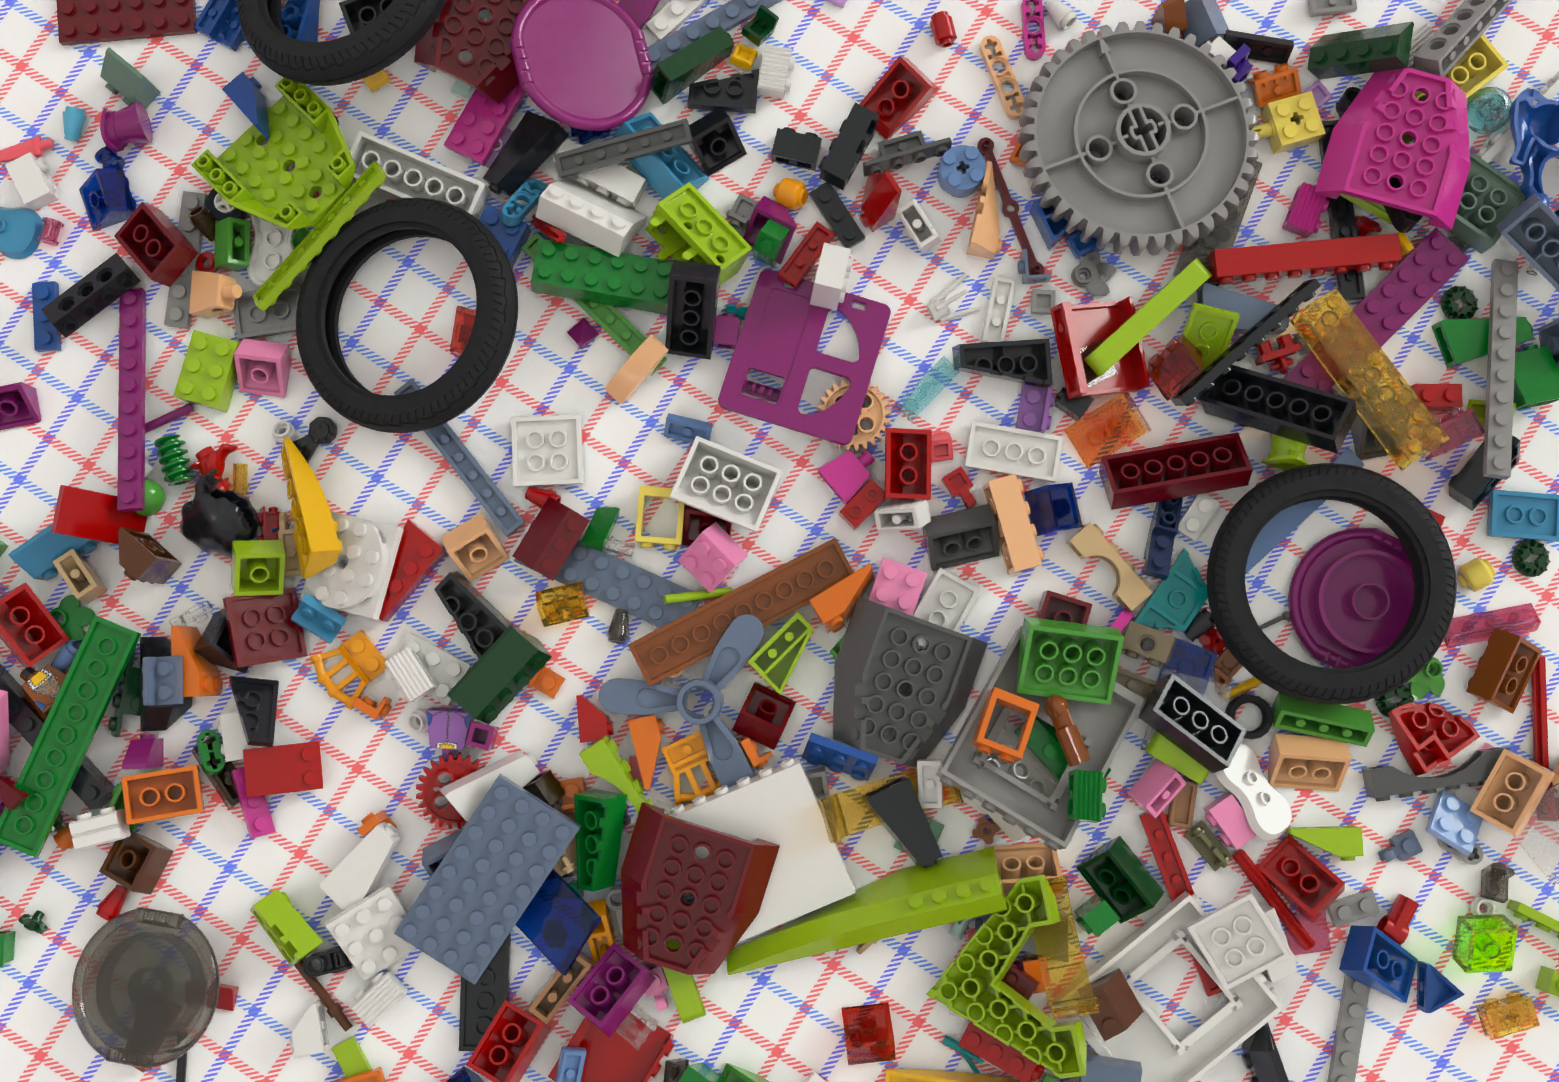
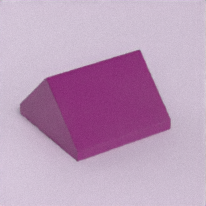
(18, 405)

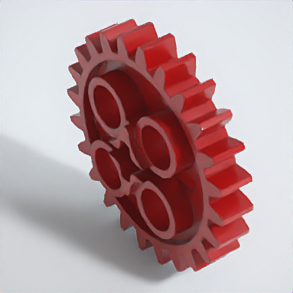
(457, 769)

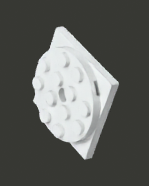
(364, 581)

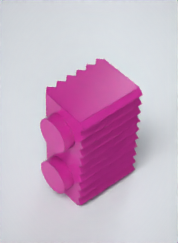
(1305, 211)

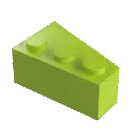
(781, 653)
(286, 927)

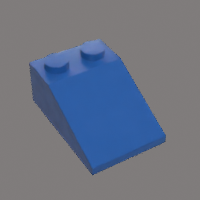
(1378, 962)

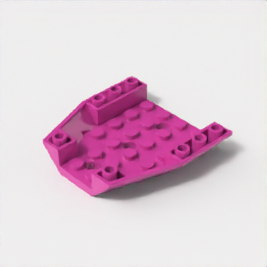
(1370, 150)

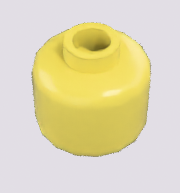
(1476, 574)

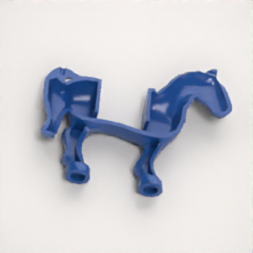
(1534, 134)

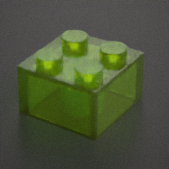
(1485, 943)

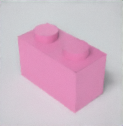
(1156, 788)
(1229, 820)

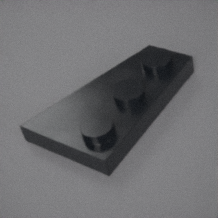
(730, 94)
(256, 708)

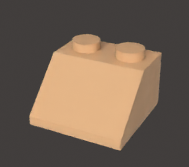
(475, 547)

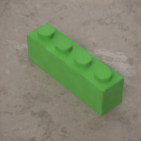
(1323, 720)

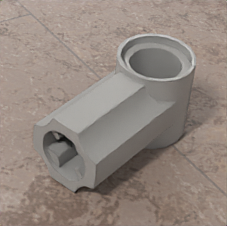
(615, 910)

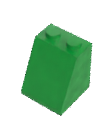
(1535, 377)

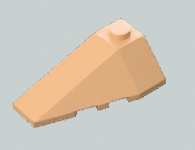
(985, 229)

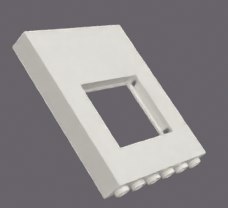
(1148, 1037)

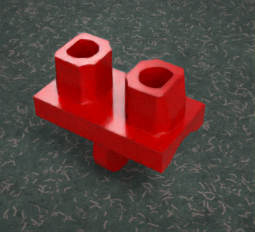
(1286, 348)

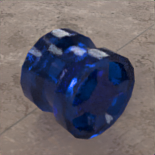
(109, 158)

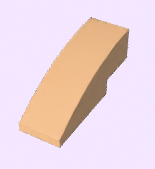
(636, 369)

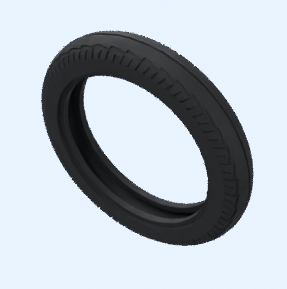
(339, 59)
(325, 288)
(1410, 521)

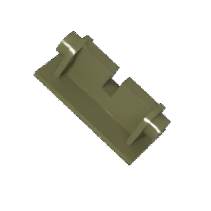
(1208, 846)

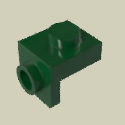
(761, 26)

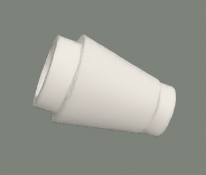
(1061, 13)

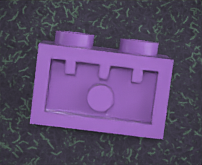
(1034, 408)

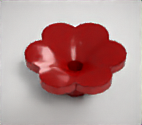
(1367, 225)
(1208, 641)

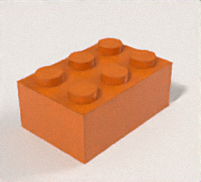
(162, 794)

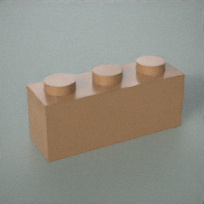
(558, 989)

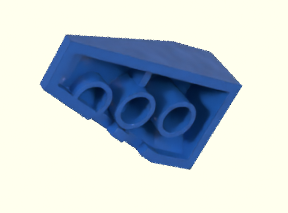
(301, 19)

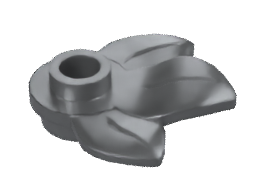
(1096, 274)

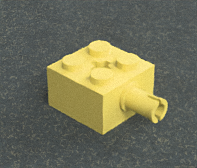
(1291, 123)

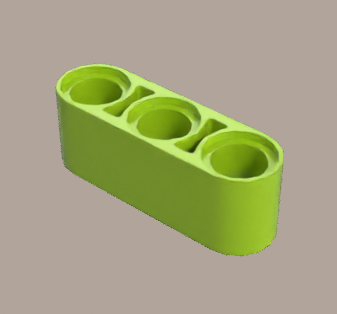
(1177, 759)

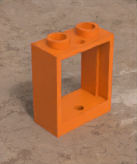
(1014, 703)

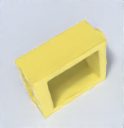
(648, 541)

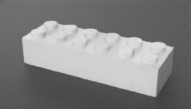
(416, 176)

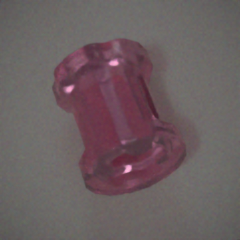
(50, 231)

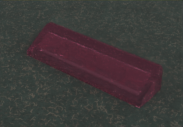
(1480, 626)

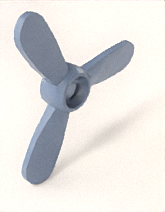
(728, 658)

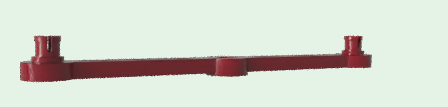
(985, 147)

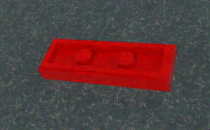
(805, 255)

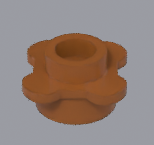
(979, 831)

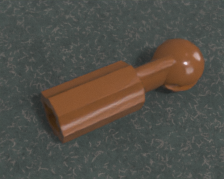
(1066, 730)

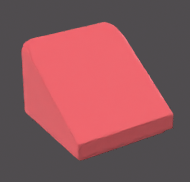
(941, 447)

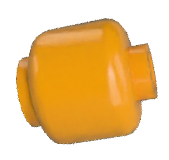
(790, 193)

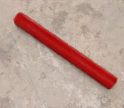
(1539, 713)
(1273, 899)

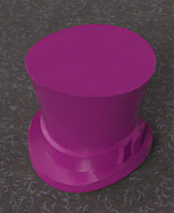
(125, 127)

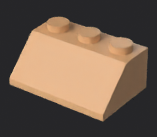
(1307, 762)
(1512, 792)
(1025, 861)

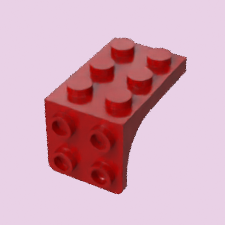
(1000, 1054)

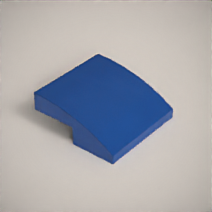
(221, 23)

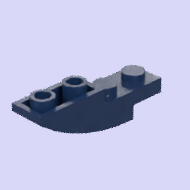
(1161, 538)

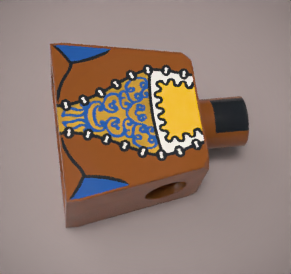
(42, 688)

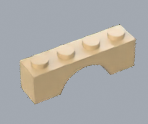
(1129, 588)

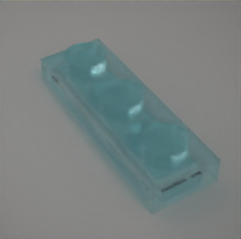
(927, 388)

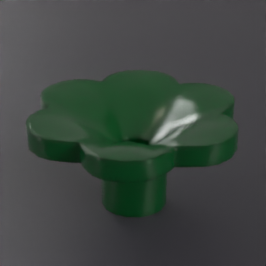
(34, 922)

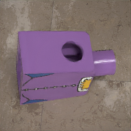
(448, 729)

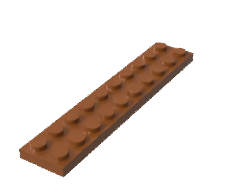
(765, 597)

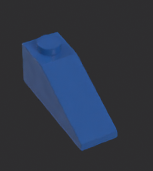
(250, 101)

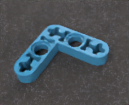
(528, 192)

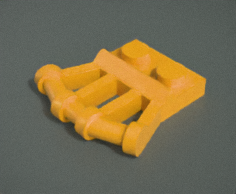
(362, 658)
(681, 758)

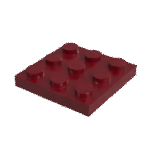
(263, 628)

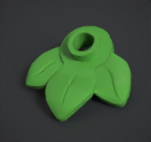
(1428, 681)

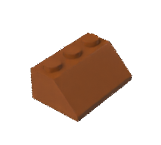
(1504, 670)

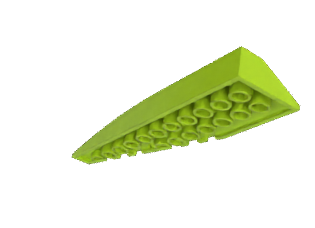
(889, 907)

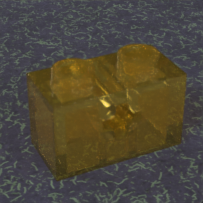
(562, 604)
(1519, 1018)

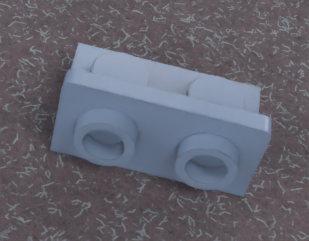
(162, 680)

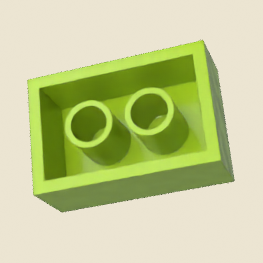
(208, 372)

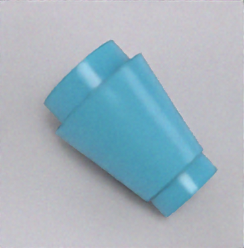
(73, 122)

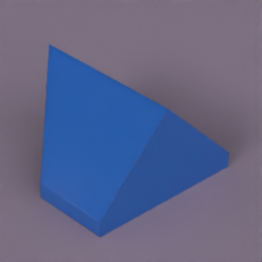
(1434, 989)

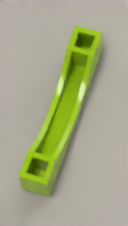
(604, 761)

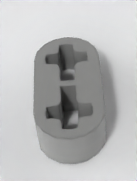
(1477, 850)

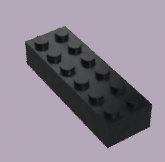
(1281, 408)

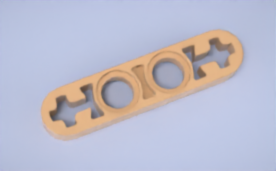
(1006, 76)

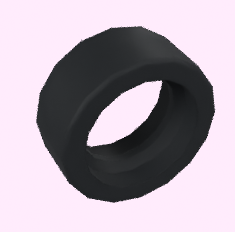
(1267, 715)

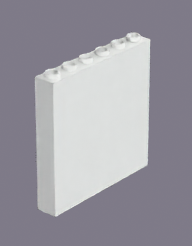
(783, 811)

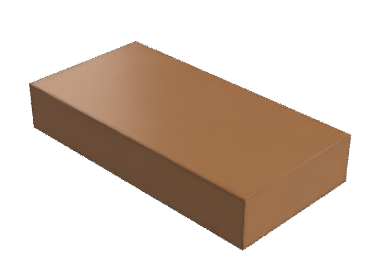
(1182, 806)

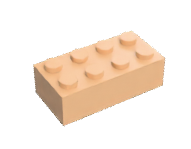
(1013, 525)

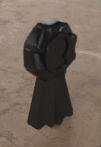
(321, 431)

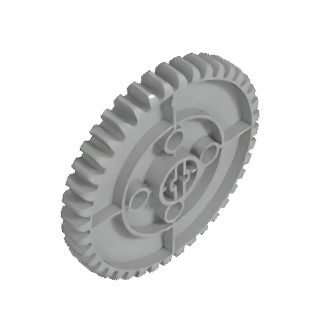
(1163, 80)

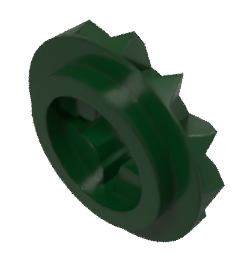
(1451, 308)
(1522, 552)
(1402, 692)

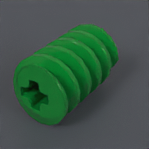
(172, 458)

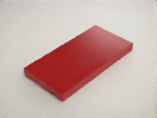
(92, 515)

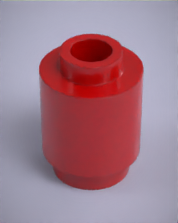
(943, 29)

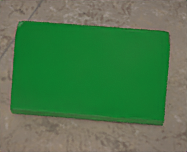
(600, 527)

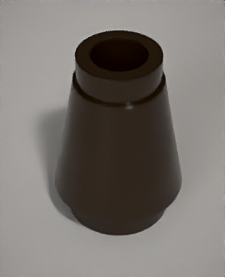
(203, 221)

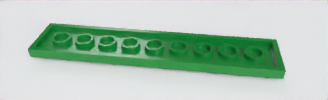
(67, 734)

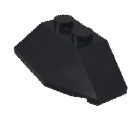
(158, 716)
(1263, 1057)

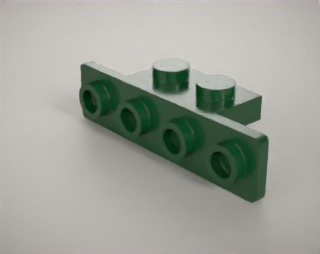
(128, 697)

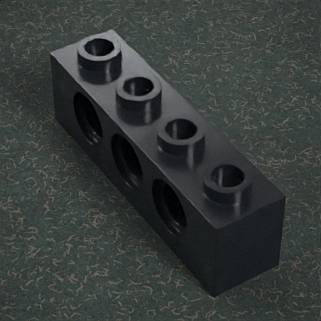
(90, 295)

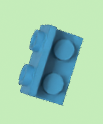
(318, 619)

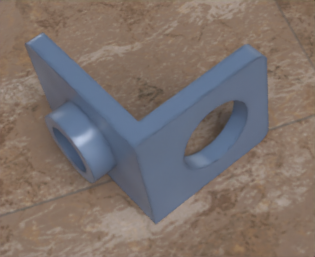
(1022, 267)

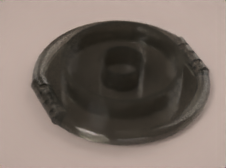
(145, 988)

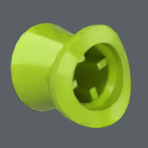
(1285, 453)

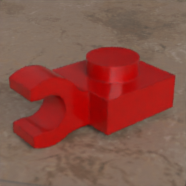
(959, 484)

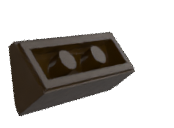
(223, 781)

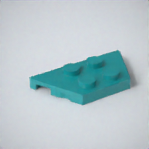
(1176, 599)

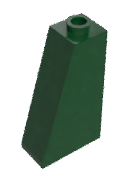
(690, 64)

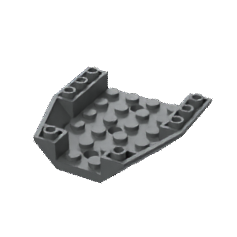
(881, 656)

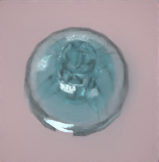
(1488, 110)

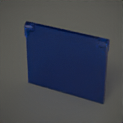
(558, 922)

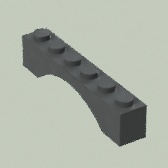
(1386, 780)

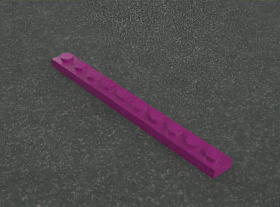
(131, 401)

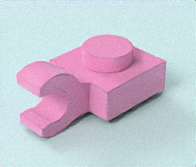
(657, 988)

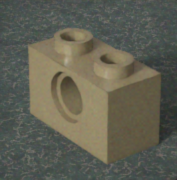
(1163, 644)

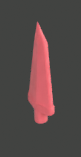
(35, 146)

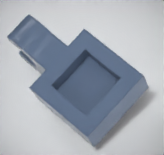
(1403, 847)

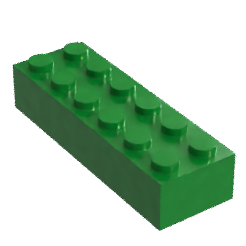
(601, 276)

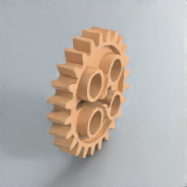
(874, 414)

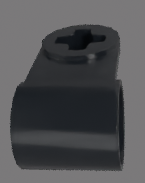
(332, 961)

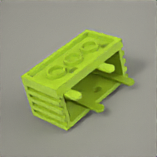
(697, 233)

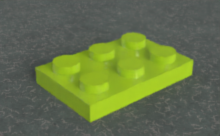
(1210, 330)

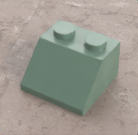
(127, 80)

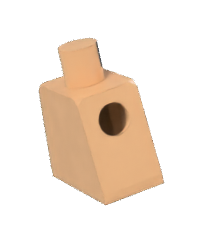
(212, 294)

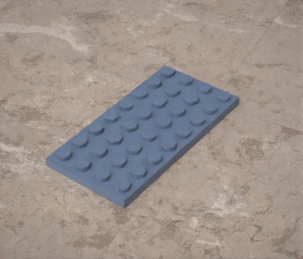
(487, 879)

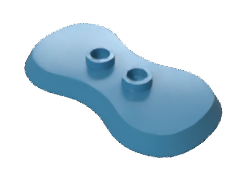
(19, 232)

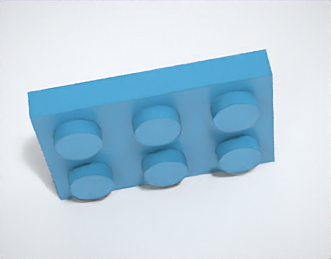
(1523, 515)

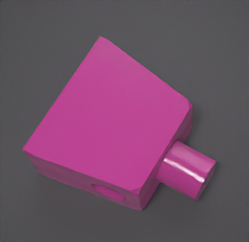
(847, 474)

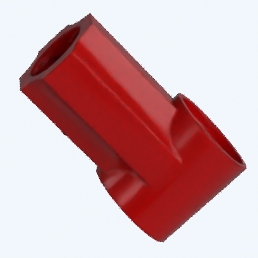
(1398, 918)

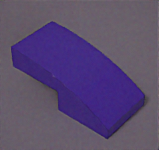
(1240, 64)

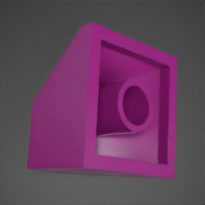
(762, 212)

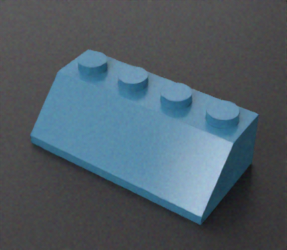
(666, 169)
(41, 550)

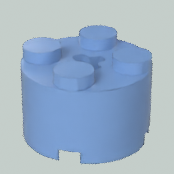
(968, 160)

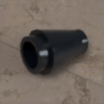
(1200, 625)

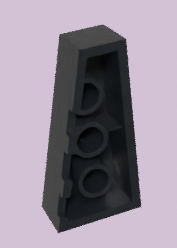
(1007, 360)
(472, 612)

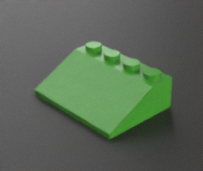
(1068, 660)

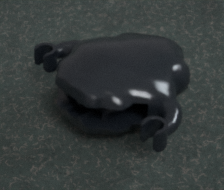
(217, 517)

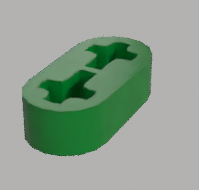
(204, 753)

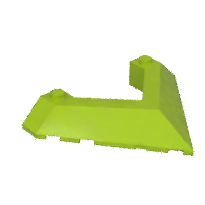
(976, 991)

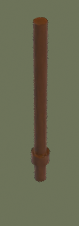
(334, 1009)

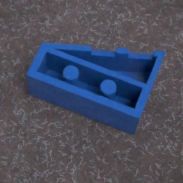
(1051, 231)

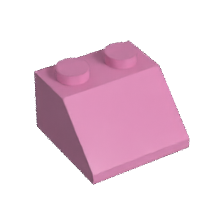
(263, 367)

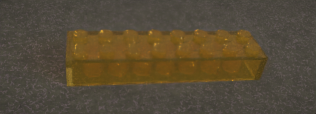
(1369, 378)

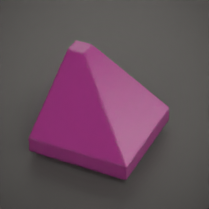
(582, 333)

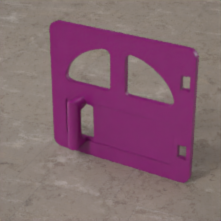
(782, 341)

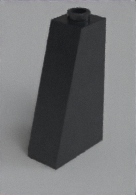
(524, 153)
(904, 819)

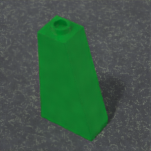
(1468, 338)

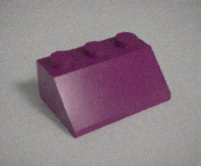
(611, 989)

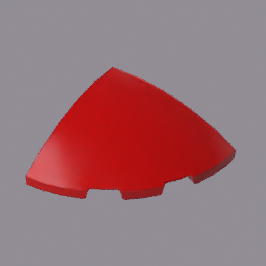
(1429, 734)

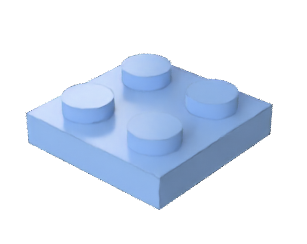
(1454, 822)

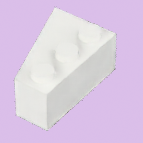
(1287, 966)

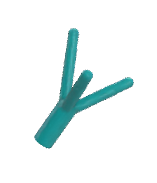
(953, 1044)

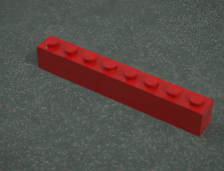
(1305, 258)

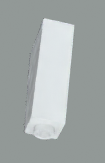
(470, 790)
(362, 867)

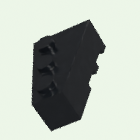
(849, 146)
(1470, 485)

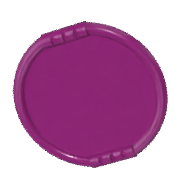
(582, 61)
(1351, 596)

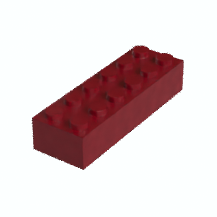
(1175, 470)

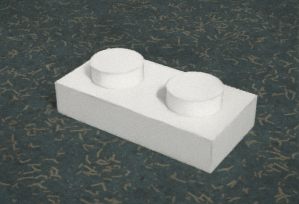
(1197, 516)
(929, 787)

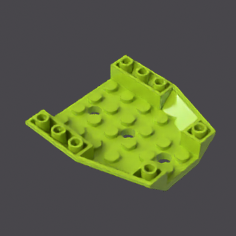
(257, 176)

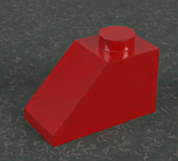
(592, 721)

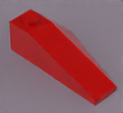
(879, 200)

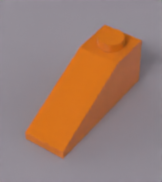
(647, 743)

